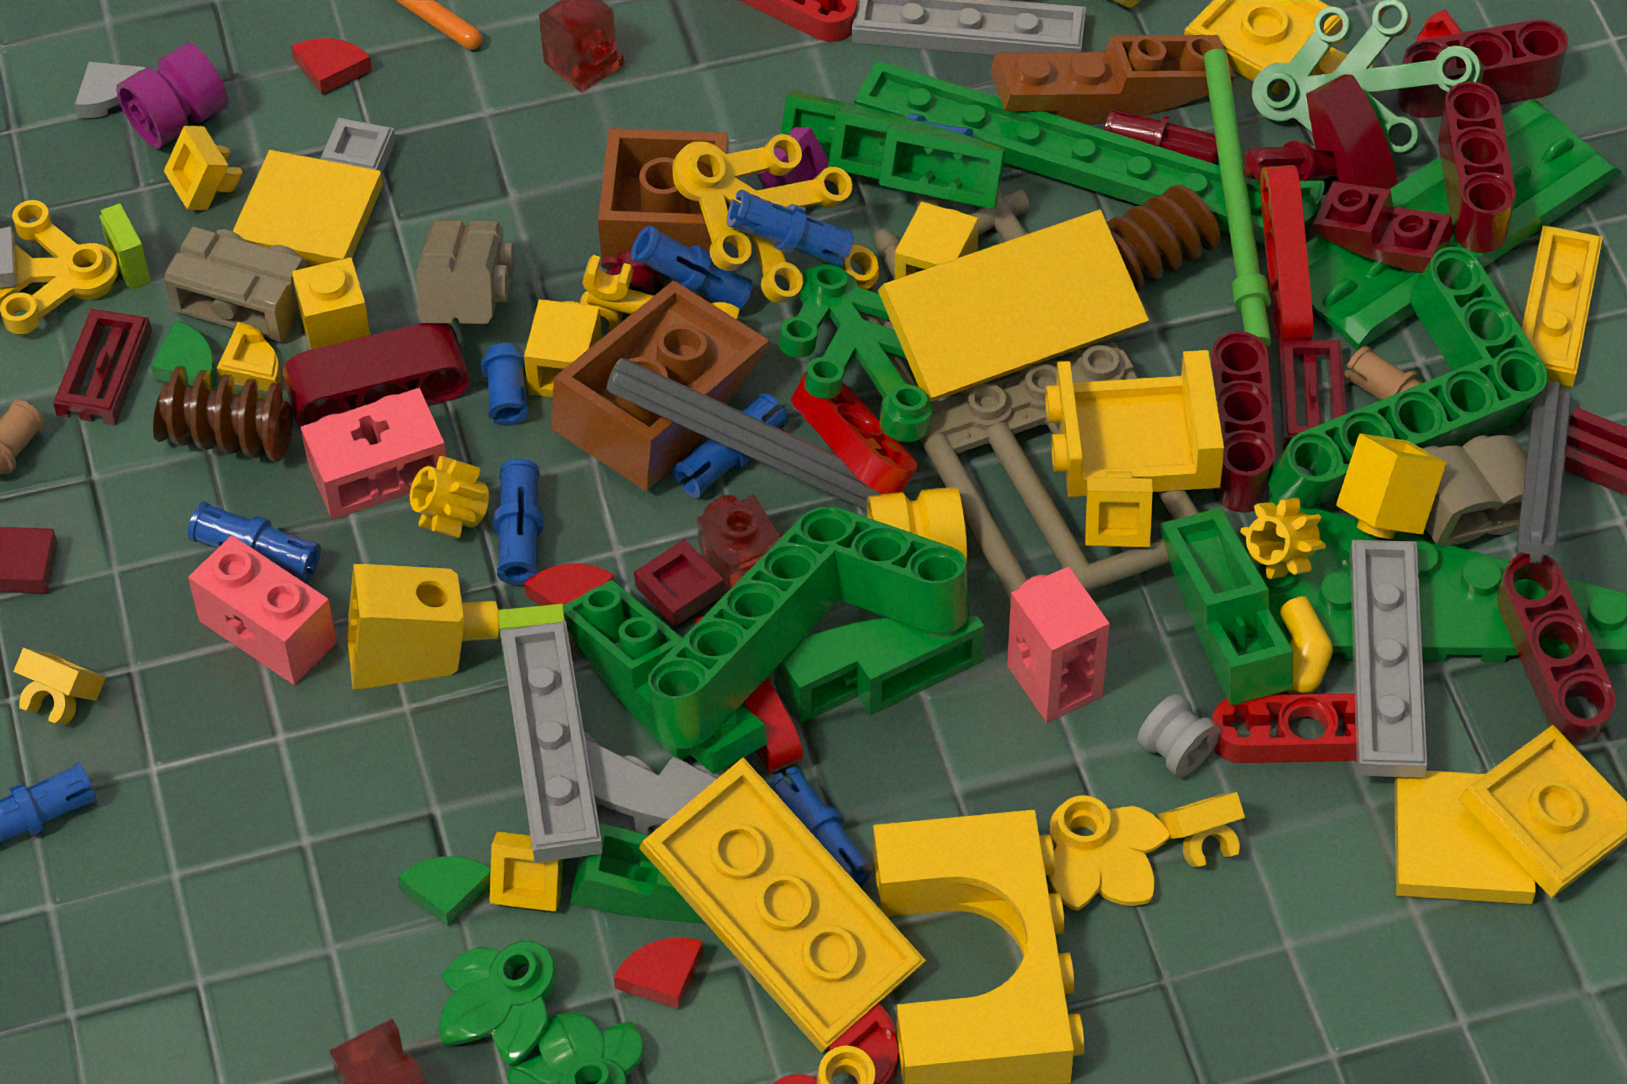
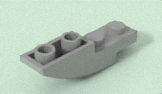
(633, 795)

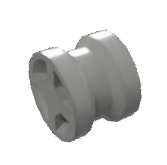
(1178, 735)

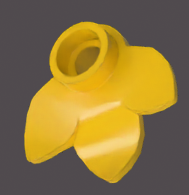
(1110, 859)

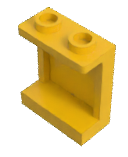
(1140, 426)

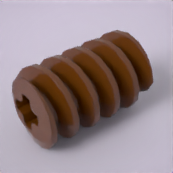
(1164, 233)
(223, 415)

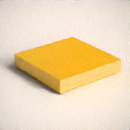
(1261, 31)
(309, 206)
(1550, 810)
(1446, 849)

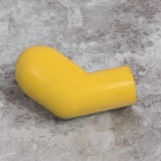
(1309, 644)

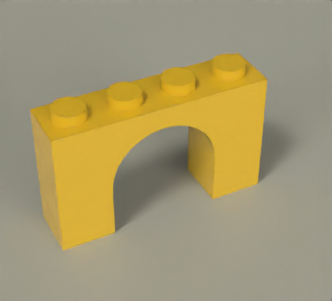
(998, 871)

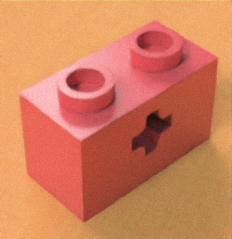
(372, 451)
(263, 609)
(1057, 643)

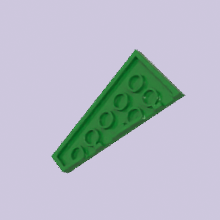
(1454, 594)

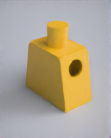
(410, 624)

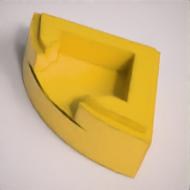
(248, 357)

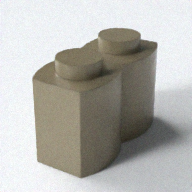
(1477, 490)

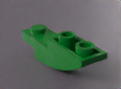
(625, 646)

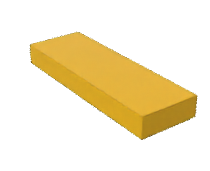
(1561, 299)

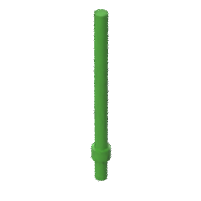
(1249, 288)

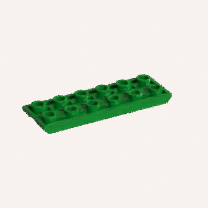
(1550, 177)

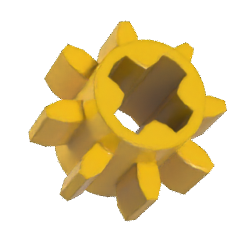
(449, 497)
(1283, 521)

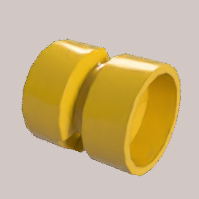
(934, 515)

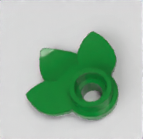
(495, 1004)
(580, 1054)

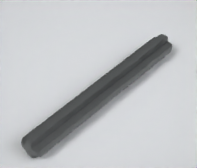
(737, 430)
(1544, 473)

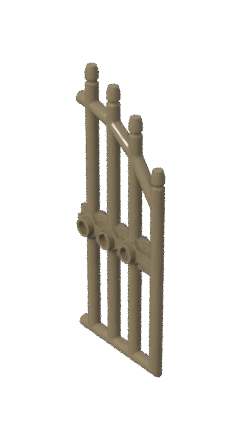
(1012, 405)

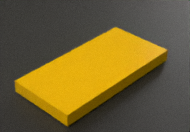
(1013, 305)
(782, 904)

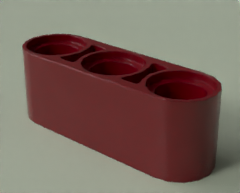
(1517, 60)
(1476, 167)
(374, 367)
(1245, 419)
(1553, 678)

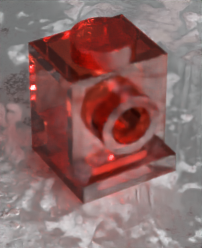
(580, 41)
(735, 536)
(375, 1059)

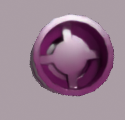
(165, 99)

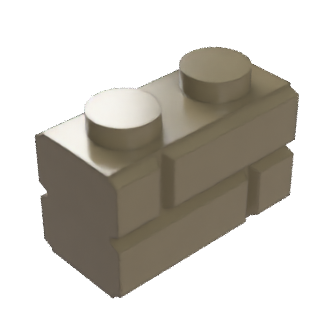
(463, 272)
(234, 281)

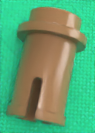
(1378, 375)
(16, 430)

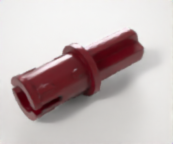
(1164, 135)
(1310, 163)

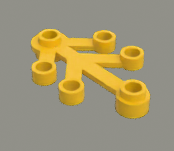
(722, 187)
(75, 270)

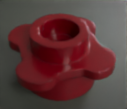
(643, 278)

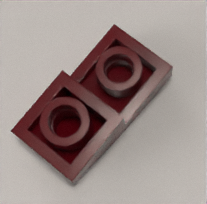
(1349, 127)
(1370, 226)

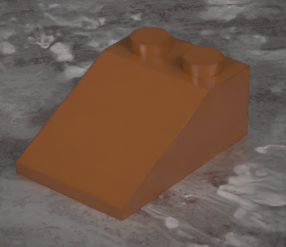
(674, 337)

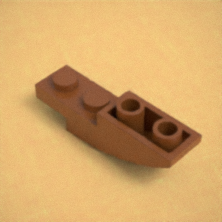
(1132, 75)

